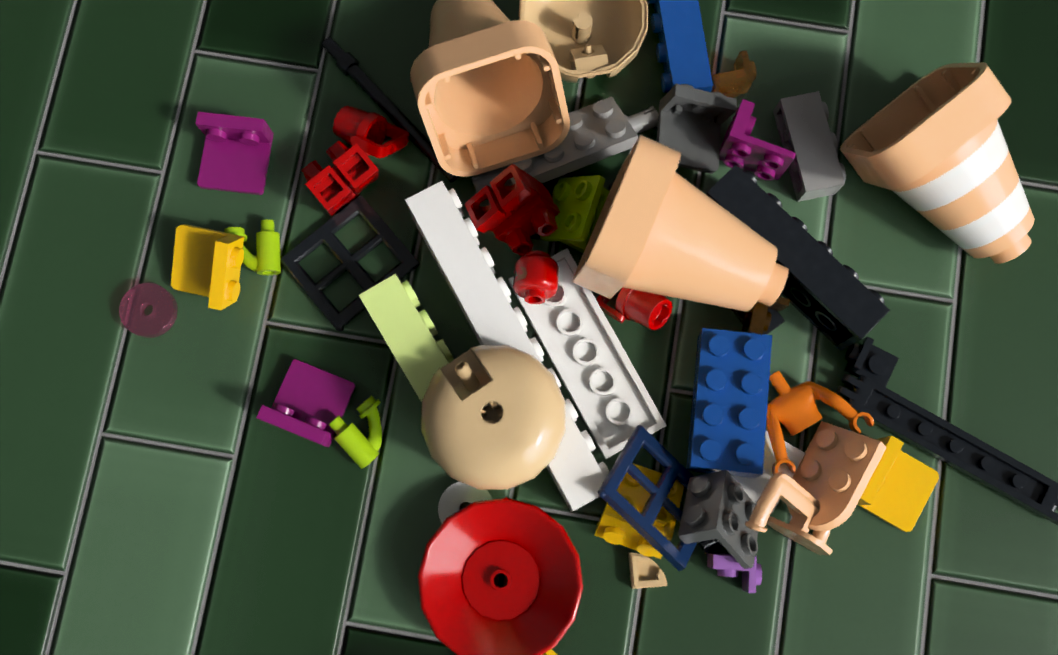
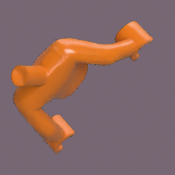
(798, 410)

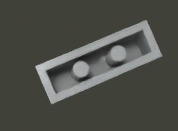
(805, 130)

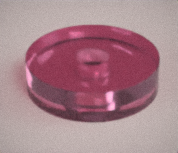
(134, 305)

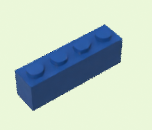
(681, 44)

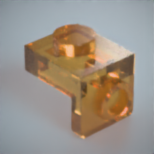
(737, 81)

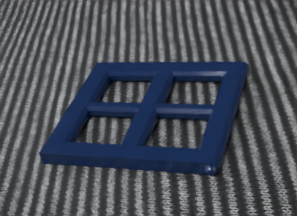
(644, 521)

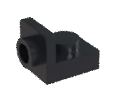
(870, 361)

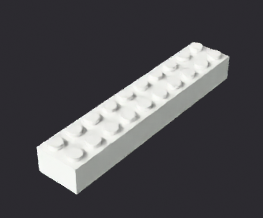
(494, 322)

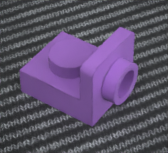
(729, 567)

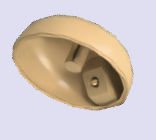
(589, 34)
(493, 417)

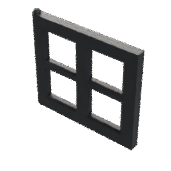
(349, 261)

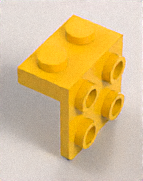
(207, 264)
(898, 487)
(617, 530)

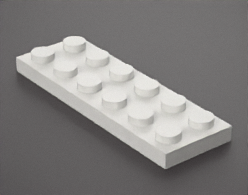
(591, 362)

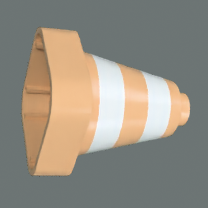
(949, 159)

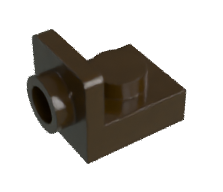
(758, 318)

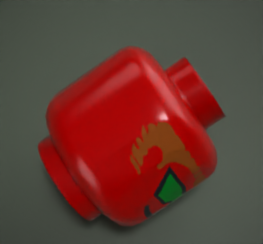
(536, 277)

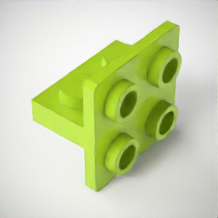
(580, 205)

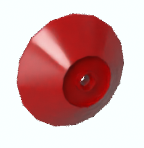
(460, 590)

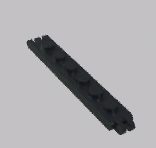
(953, 446)

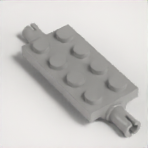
(593, 136)

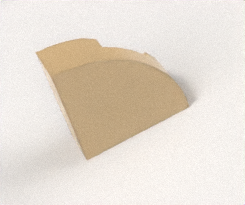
(645, 572)

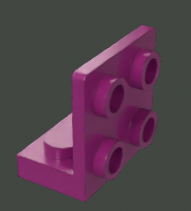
(234, 153)
(750, 153)
(309, 402)

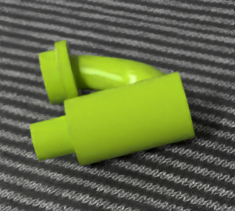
(267, 256)
(354, 443)

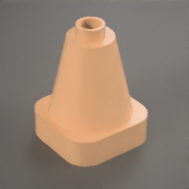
(487, 88)
(675, 240)

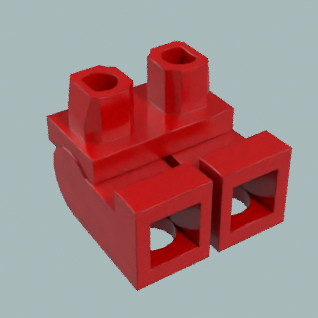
(344, 180)
(514, 210)

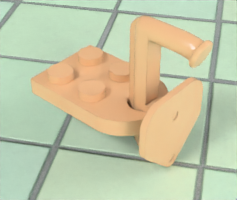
(822, 488)

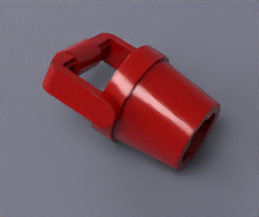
(369, 132)
(638, 306)

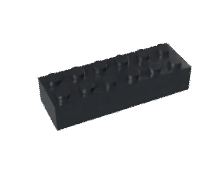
(816, 280)

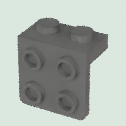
(692, 125)
(718, 510)

